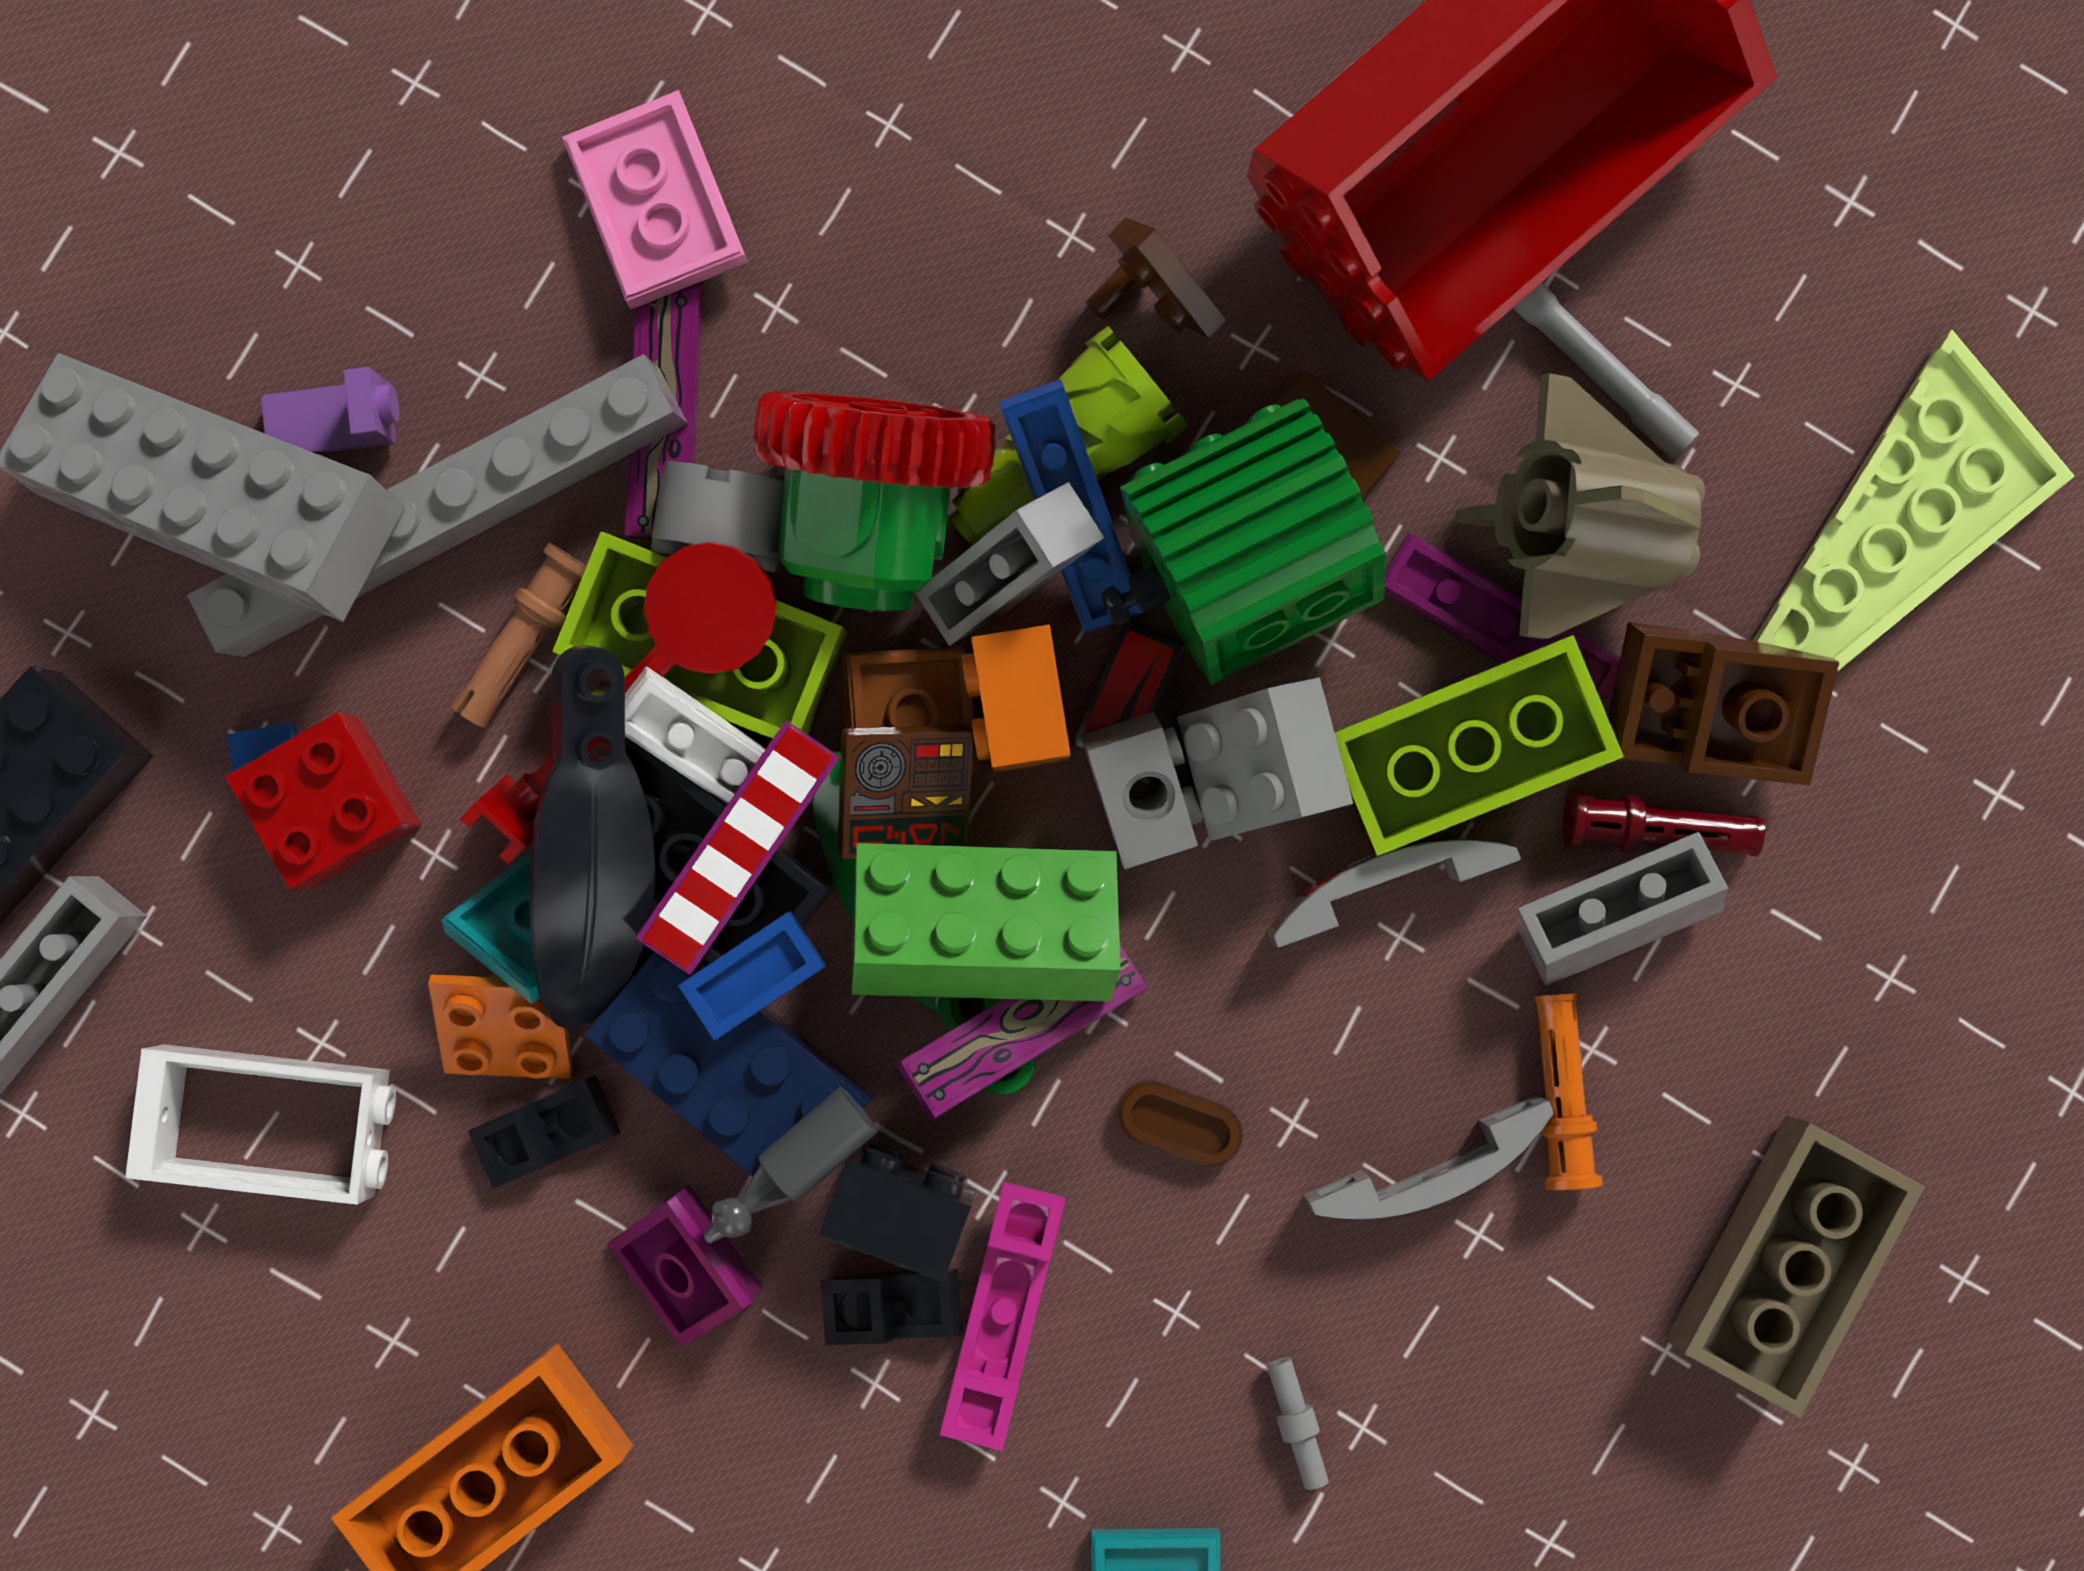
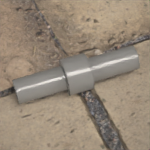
(1297, 1423)

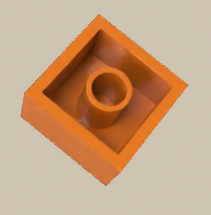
(1019, 699)

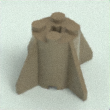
(1590, 514)

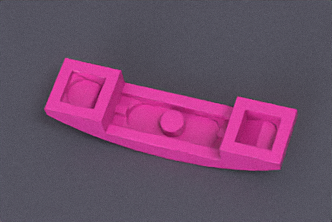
(1002, 1316)

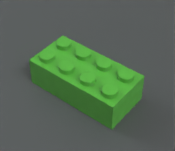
(985, 922)

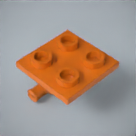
(495, 1030)

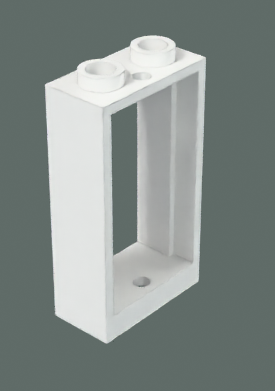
(159, 1114)

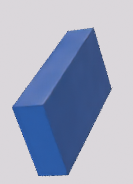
(752, 975)

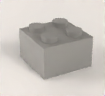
(1264, 758)

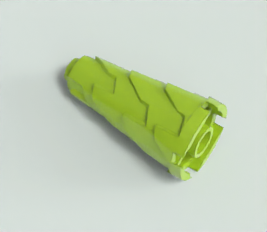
(1118, 420)

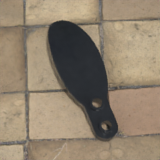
(588, 847)

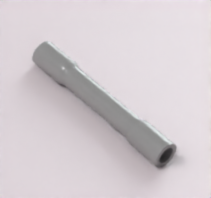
(1646, 409)

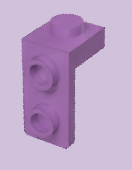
(335, 416)

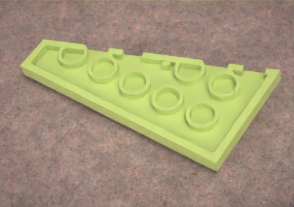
(1925, 503)

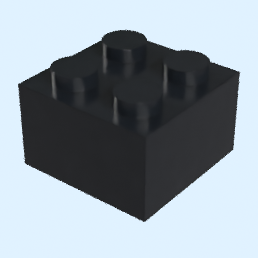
(899, 1210)

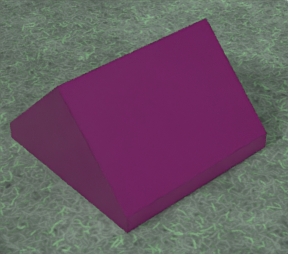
(679, 1272)

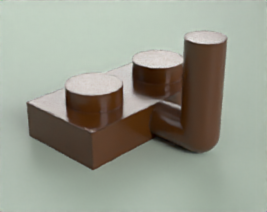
(1152, 263)

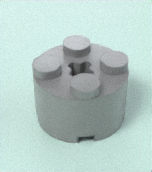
(720, 508)

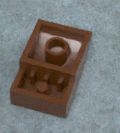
(1720, 704)

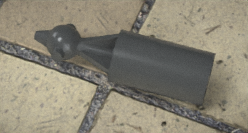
(796, 1162)

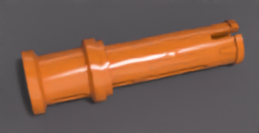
(1569, 1128)

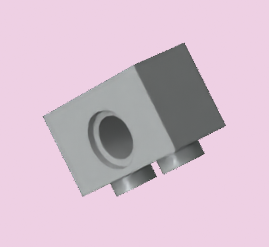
(1149, 826)

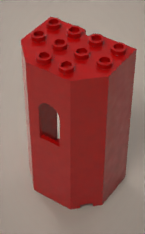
(1491, 153)

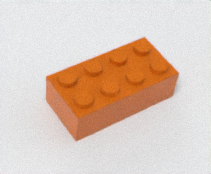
(488, 1474)

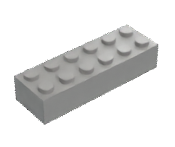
(201, 486)

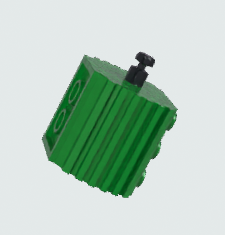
(1251, 541)

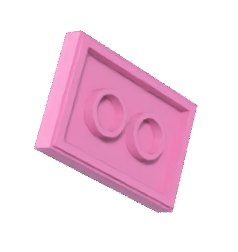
(654, 200)

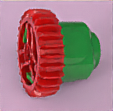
(867, 490)

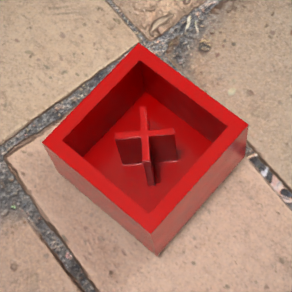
(323, 801)

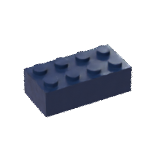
(730, 1089)

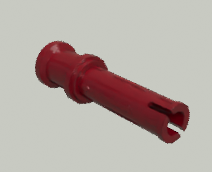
(1629, 822)

